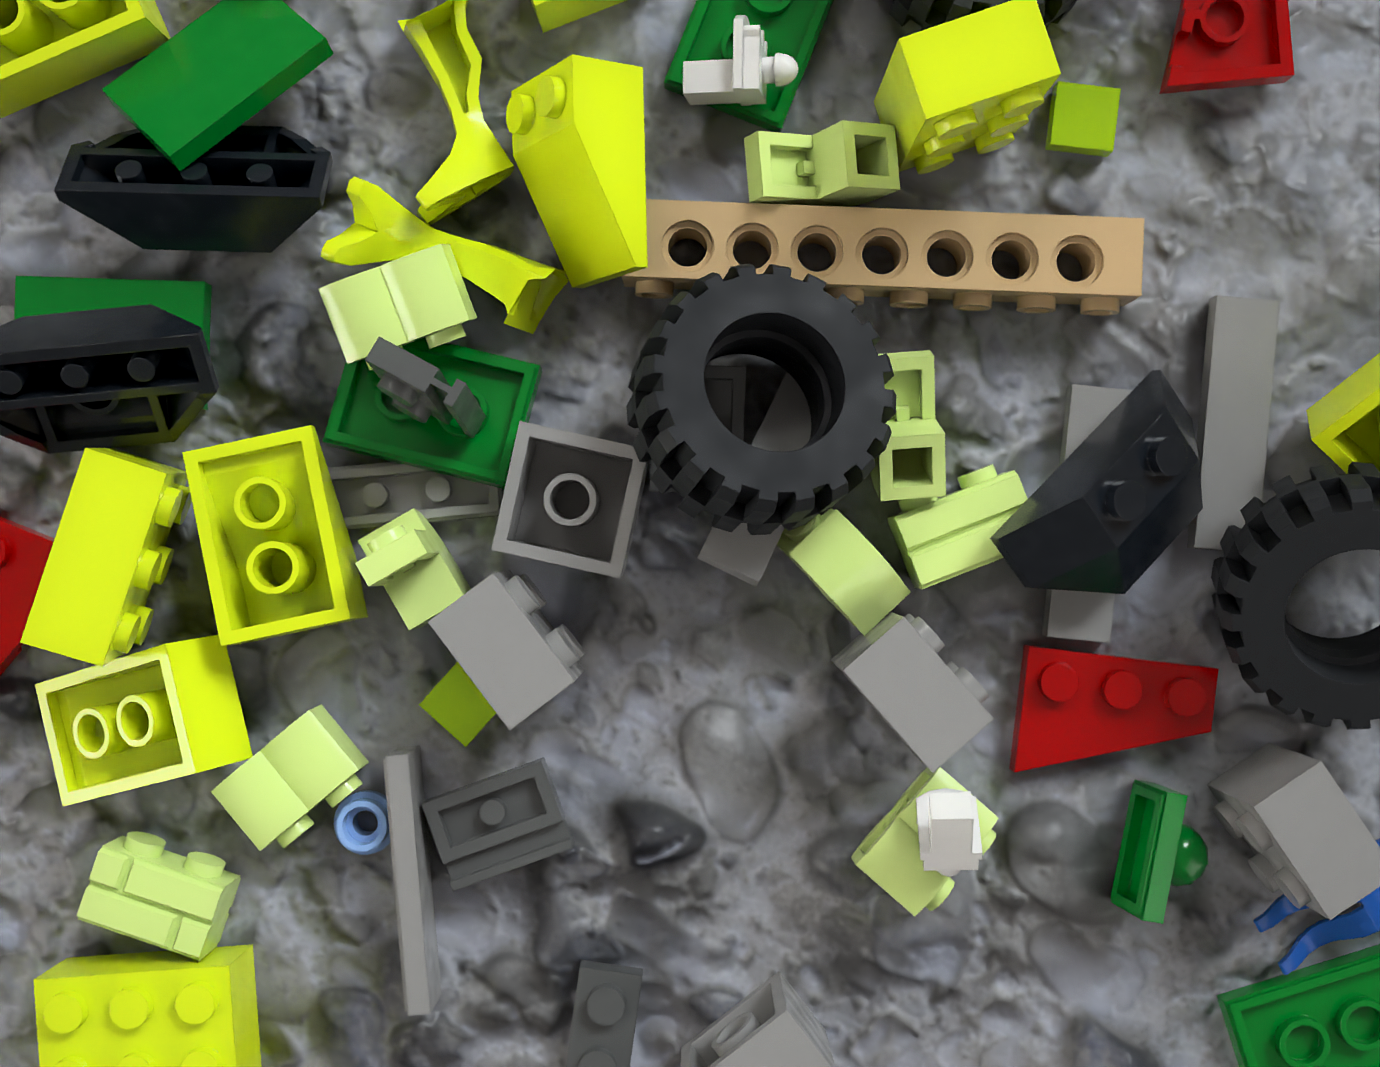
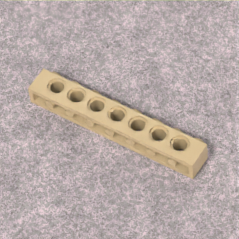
(1105, 247)

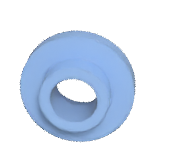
(347, 826)

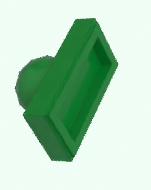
(1155, 852)

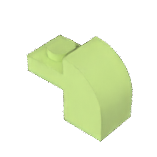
(830, 168)
(915, 453)
(412, 567)
(845, 568)

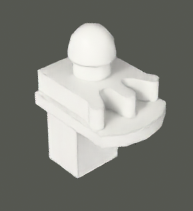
(740, 78)
(948, 831)

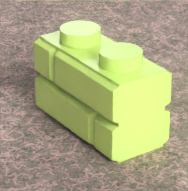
(954, 531)
(159, 894)

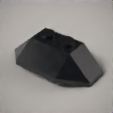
(231, 199)
(102, 378)
(1111, 500)

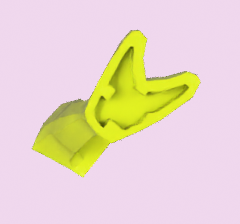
(455, 65)
(390, 231)

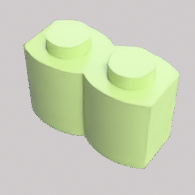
(400, 303)
(290, 778)
(893, 853)

